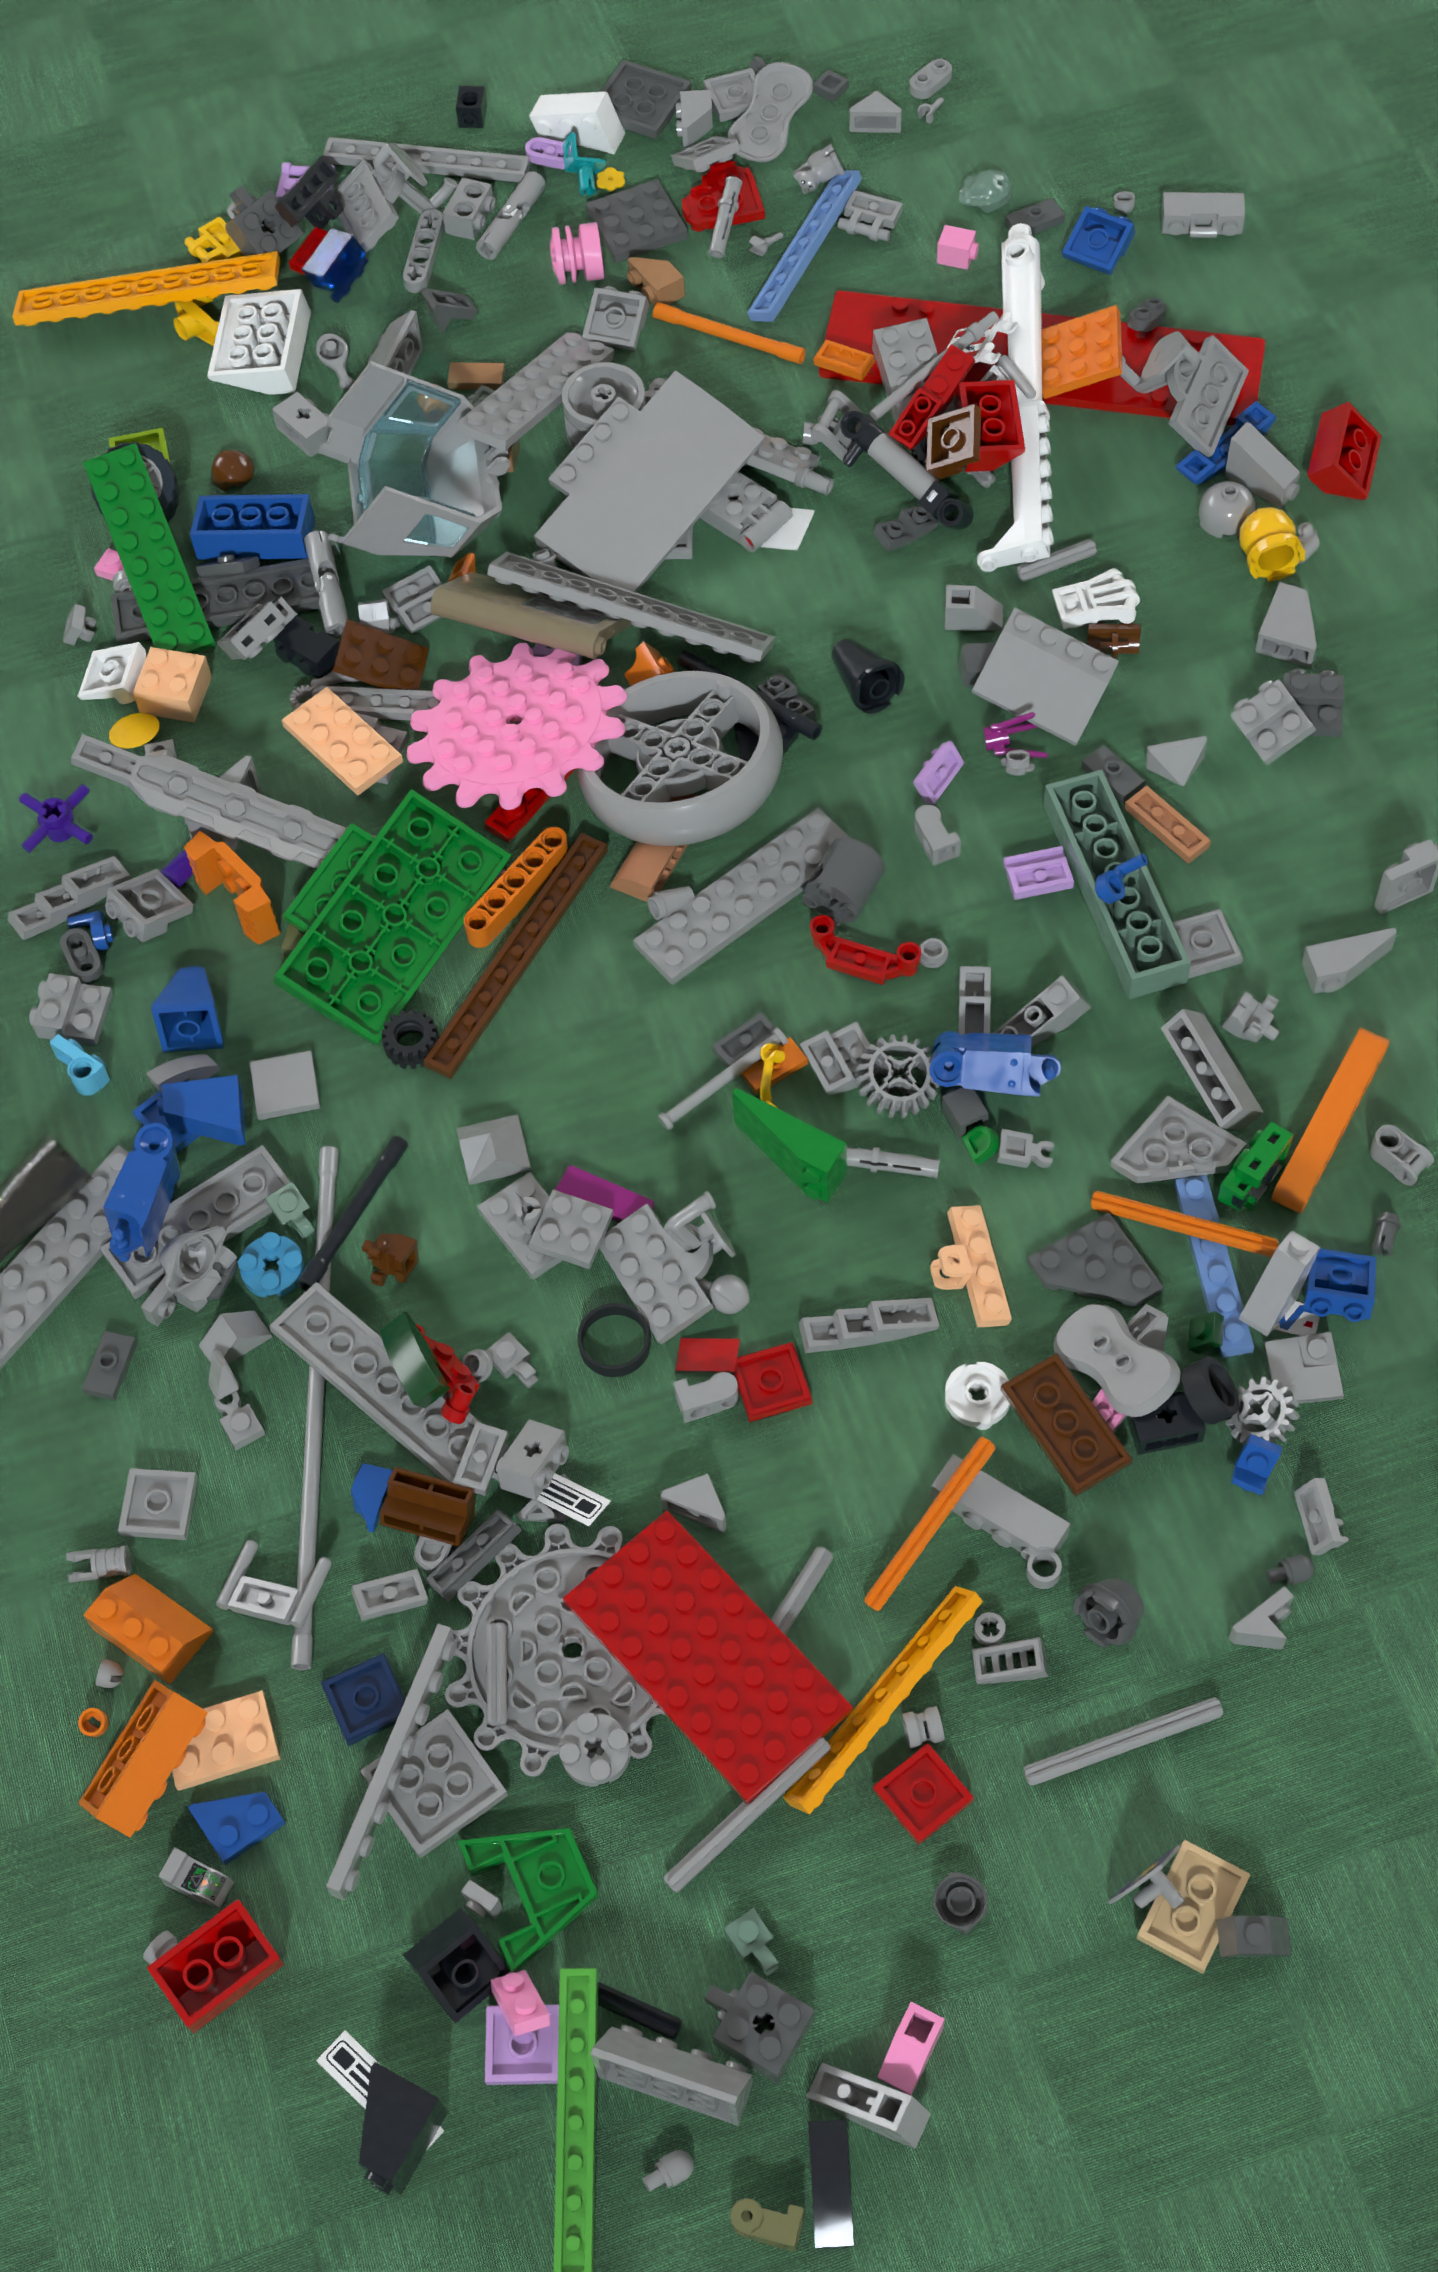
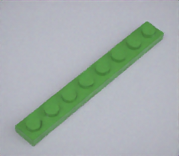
(576, 2121)

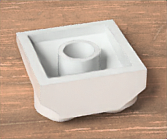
(113, 673)

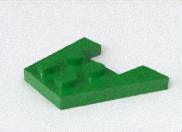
(547, 1878)

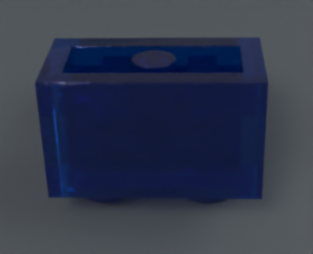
(336, 264)

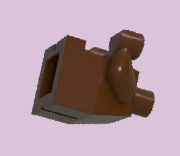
(391, 1255)

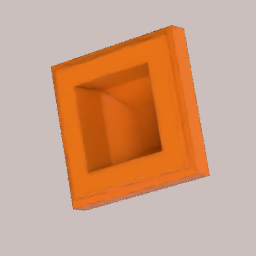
(463, 566)

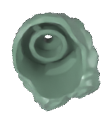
(986, 190)

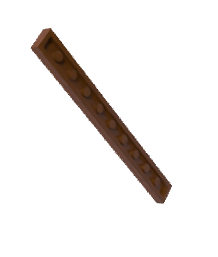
(515, 956)

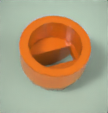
(90, 1729)

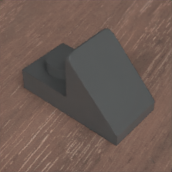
(445, 305)

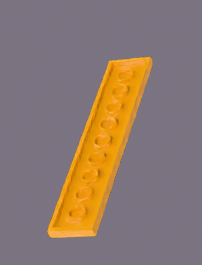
(147, 288)

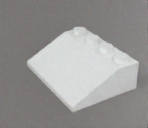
(261, 341)

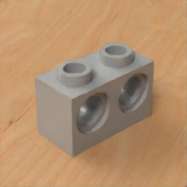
(468, 208)

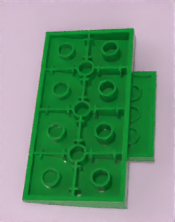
(385, 913)

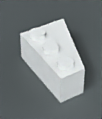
(585, 114)

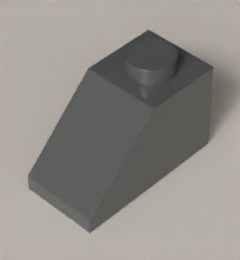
(1253, 1936)

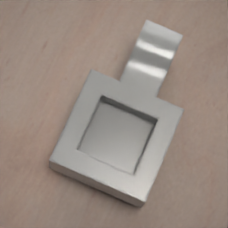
(511, 1358)

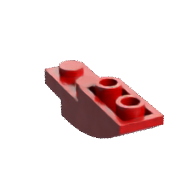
(932, 398)

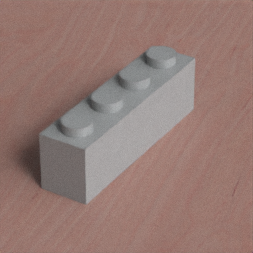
(1212, 1070)

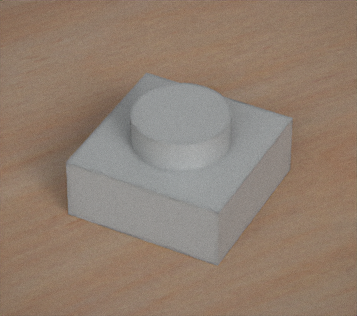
(481, 1901)

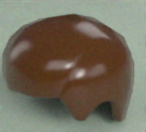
(231, 469)

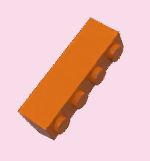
(143, 1759)

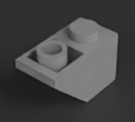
(696, 115)
(971, 609)

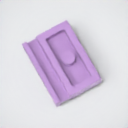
(1038, 872)

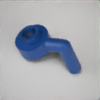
(1110, 884)
(101, 933)

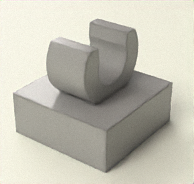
(76, 625)

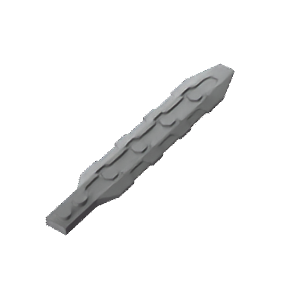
(213, 802)

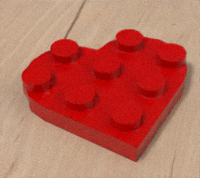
(701, 206)

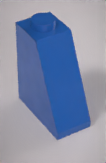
(206, 1108)

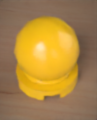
(1270, 544)

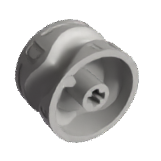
(593, 391)

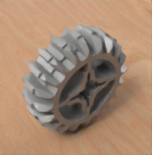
(889, 1066)

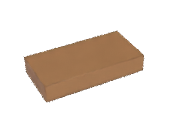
(473, 375)

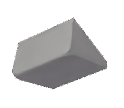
(221, 1377)

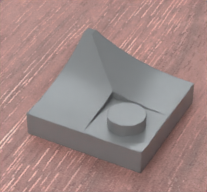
(1306, 1367)

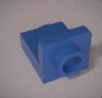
(1255, 1464)

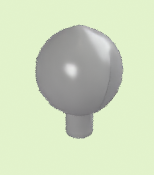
(727, 1293)

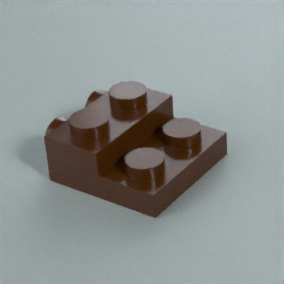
(953, 441)

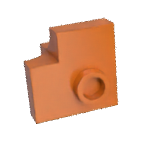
(647, 665)

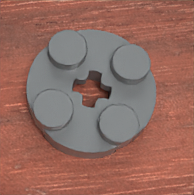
(601, 1768)

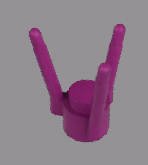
(997, 735)

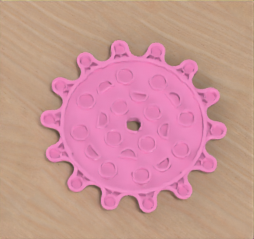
(486, 754)

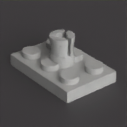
(514, 1217)

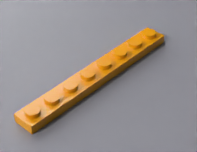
(884, 1698)

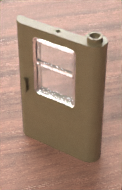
(525, 615)

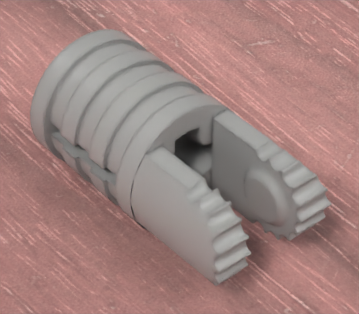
(103, 1563)

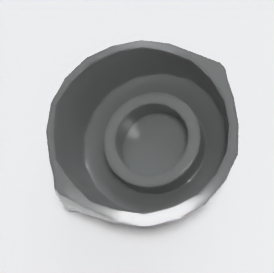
(960, 1902)

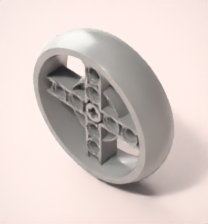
(684, 759)

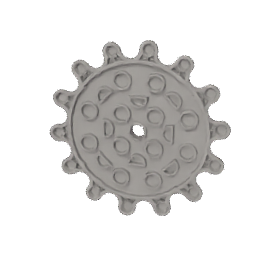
(543, 1684)

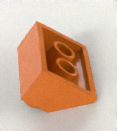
(148, 1626)

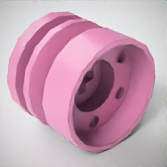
(577, 253)

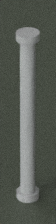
(719, 1081)

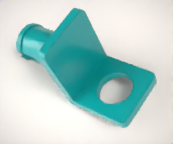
(583, 166)

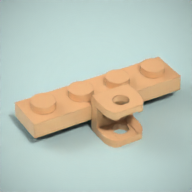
(972, 1265)

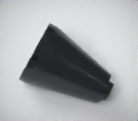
(867, 675)

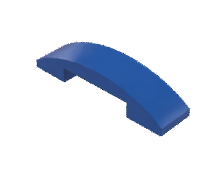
(1201, 469)

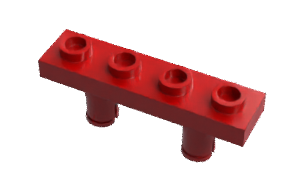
(508, 823)

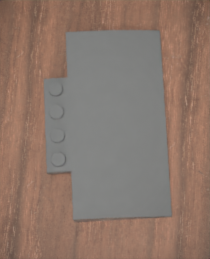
(644, 482)

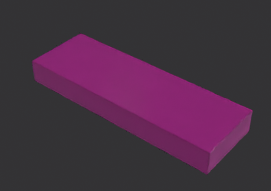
(602, 1192)

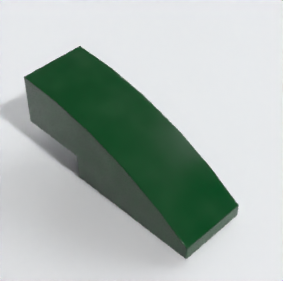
(413, 1361)

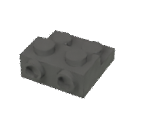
(1319, 698)

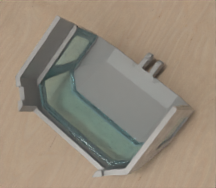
(410, 472)

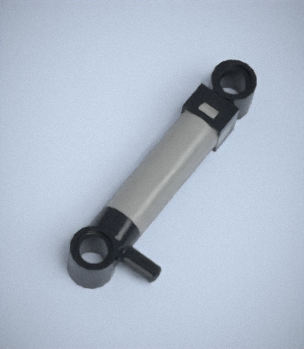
(931, 493)

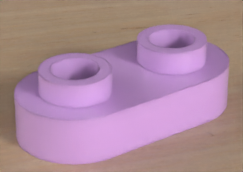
(546, 152)

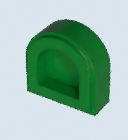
(981, 1143)

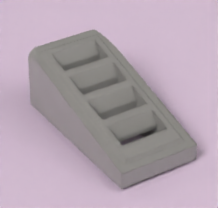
(1021, 1647)

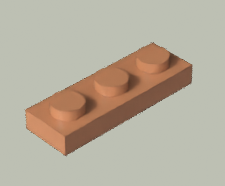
(1167, 824)

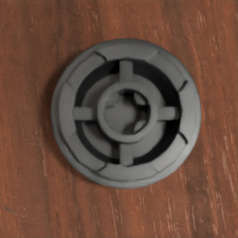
(1109, 1611)

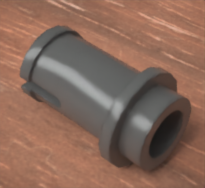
(1385, 1234)

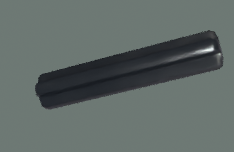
(638, 2011)

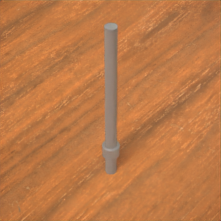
(973, 334)

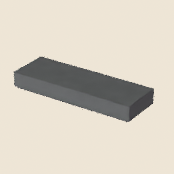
(473, 1555)

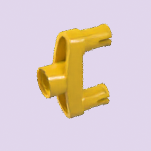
(194, 321)

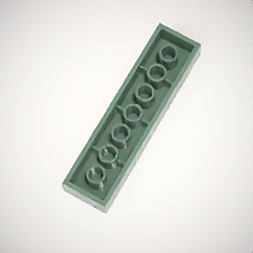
(1137, 926)

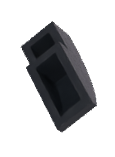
(830, 2184)

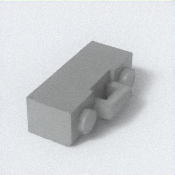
(1202, 214)

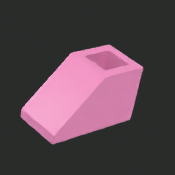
(911, 2048)

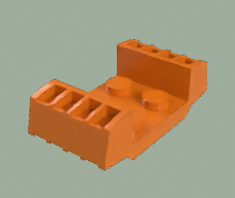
(218, 864)

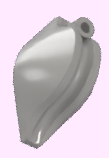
(190, 1256)

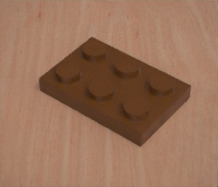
(379, 658)

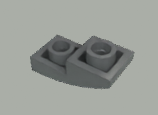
(909, 527)
(786, 693)

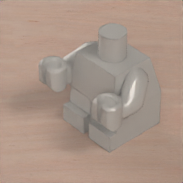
(377, 616)
(1252, 1019)

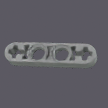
(421, 250)

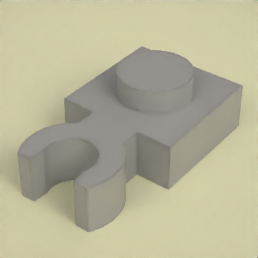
(1018, 1150)
(240, 1422)

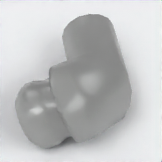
(1309, 539)

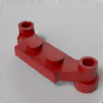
(861, 959)
(458, 1377)

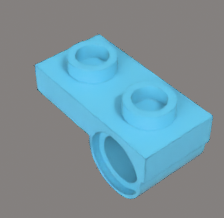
(79, 1064)

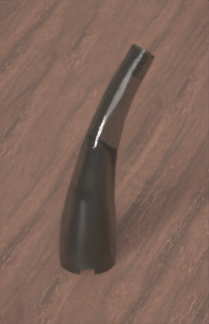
(37, 1191)

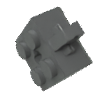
(253, 216)
(753, 2005)

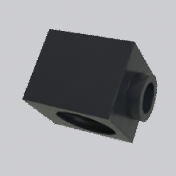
(471, 106)

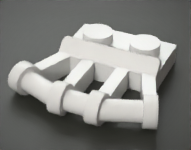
(1100, 598)

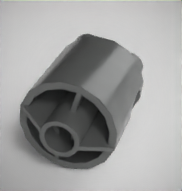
(844, 880)

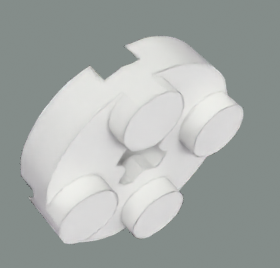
(972, 1412)

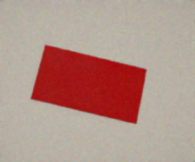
(707, 1354)

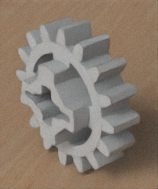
(1264, 1411)

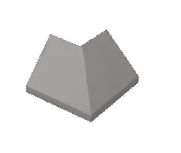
(493, 1149)

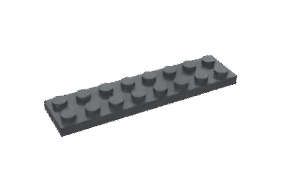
(228, 597)

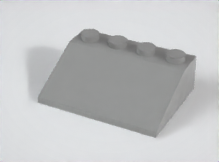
(1045, 674)
(672, 2074)

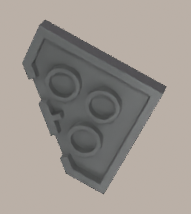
(1097, 1265)

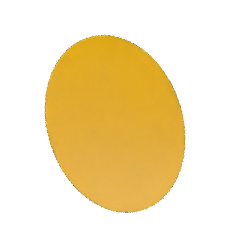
(134, 730)

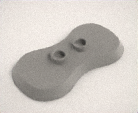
(776, 96)
(1130, 1373)

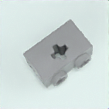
(302, 423)
(532, 1459)

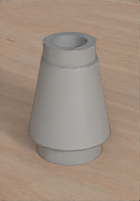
(669, 901)

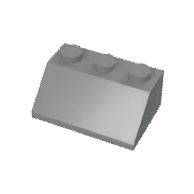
(400, 344)

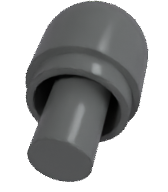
(1292, 1570)

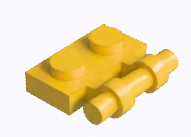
(214, 236)

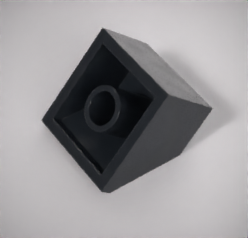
(456, 1964)

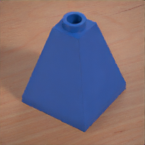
(187, 1013)

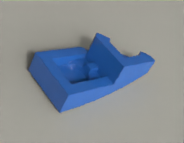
(369, 1493)

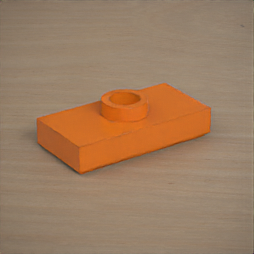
(844, 360)
(792, 1062)

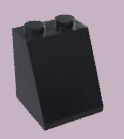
(396, 2129)

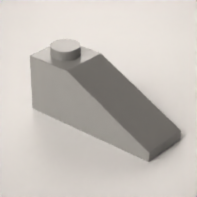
(1340, 961)
(870, 2104)

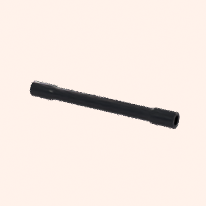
(796, 720)
(386, 1162)

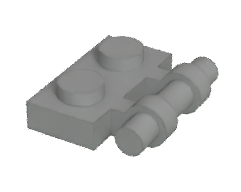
(871, 209)

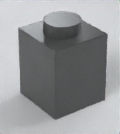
(963, 1110)

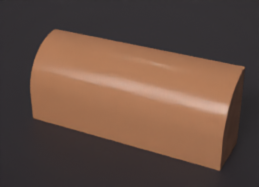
(648, 866)

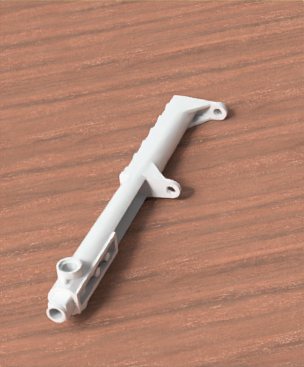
(1022, 286)

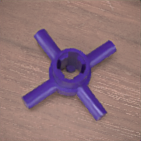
(55, 819)

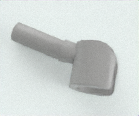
(928, 110)
(761, 245)

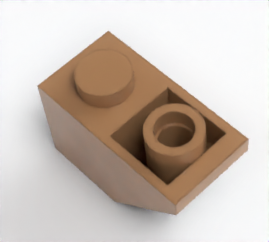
(656, 280)

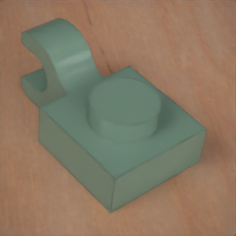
(289, 1206)
(751, 1939)

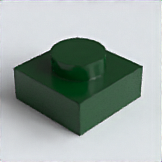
(1206, 1332)

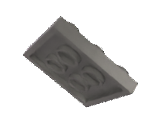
(644, 97)
(636, 220)

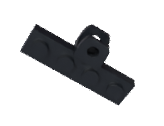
(310, 197)

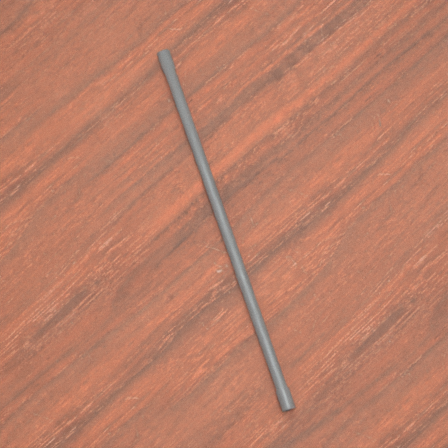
(302, 1639)

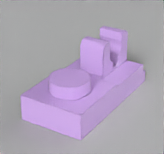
(938, 772)

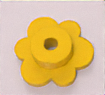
(610, 179)

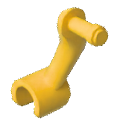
(770, 1056)

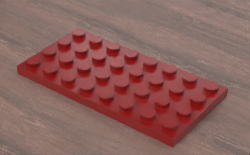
(707, 1656)

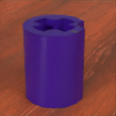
(178, 870)

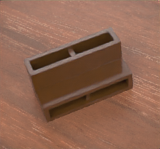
(427, 1506)

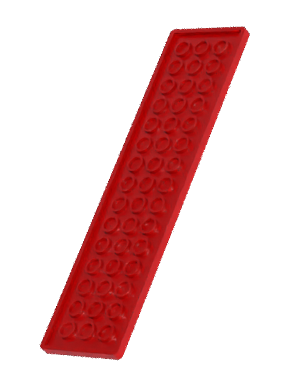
(858, 314)

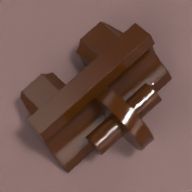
(1114, 638)

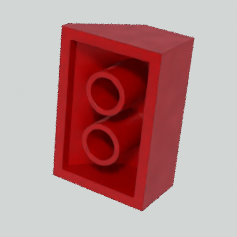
(1000, 421)
(1344, 453)
(215, 1966)

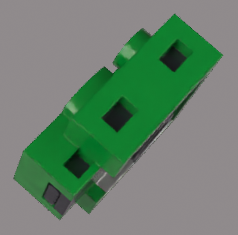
(1256, 1168)

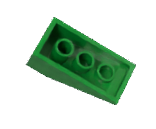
(800, 1150)

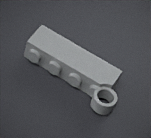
(1010, 1520)

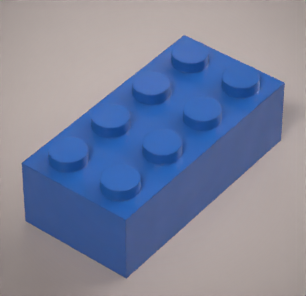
(252, 526)

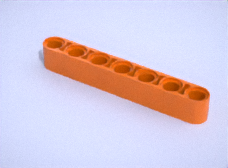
(1330, 1120)

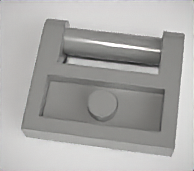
(835, 441)

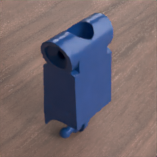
(991, 1063)
(142, 1192)

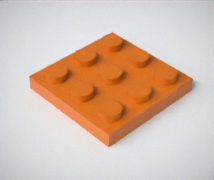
(1081, 351)

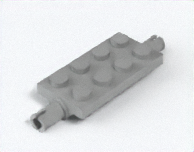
(790, 463)

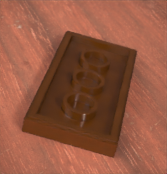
(1066, 1424)

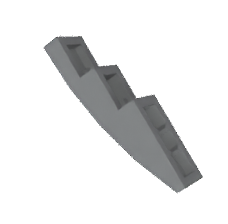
(75, 894)
(868, 1326)

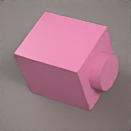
(957, 247)

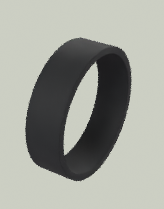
(607, 1310)

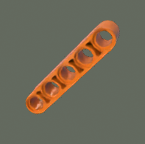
(511, 899)

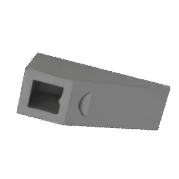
(1048, 1012)

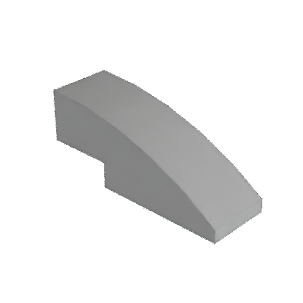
(974, 1000)

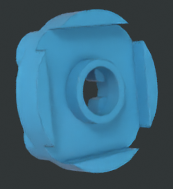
(266, 1249)

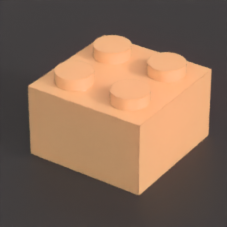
(172, 684)

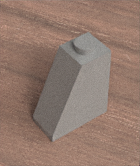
(1261, 467)
(1288, 627)
(1280, 1283)

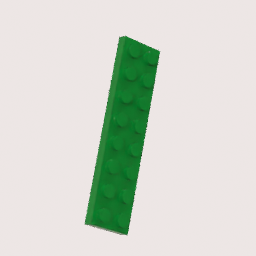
(148, 551)

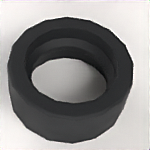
(1210, 1390)

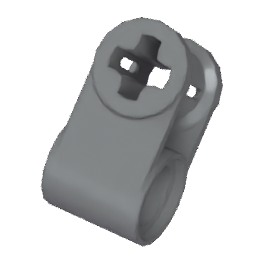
(1401, 1156)

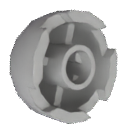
(1225, 508)

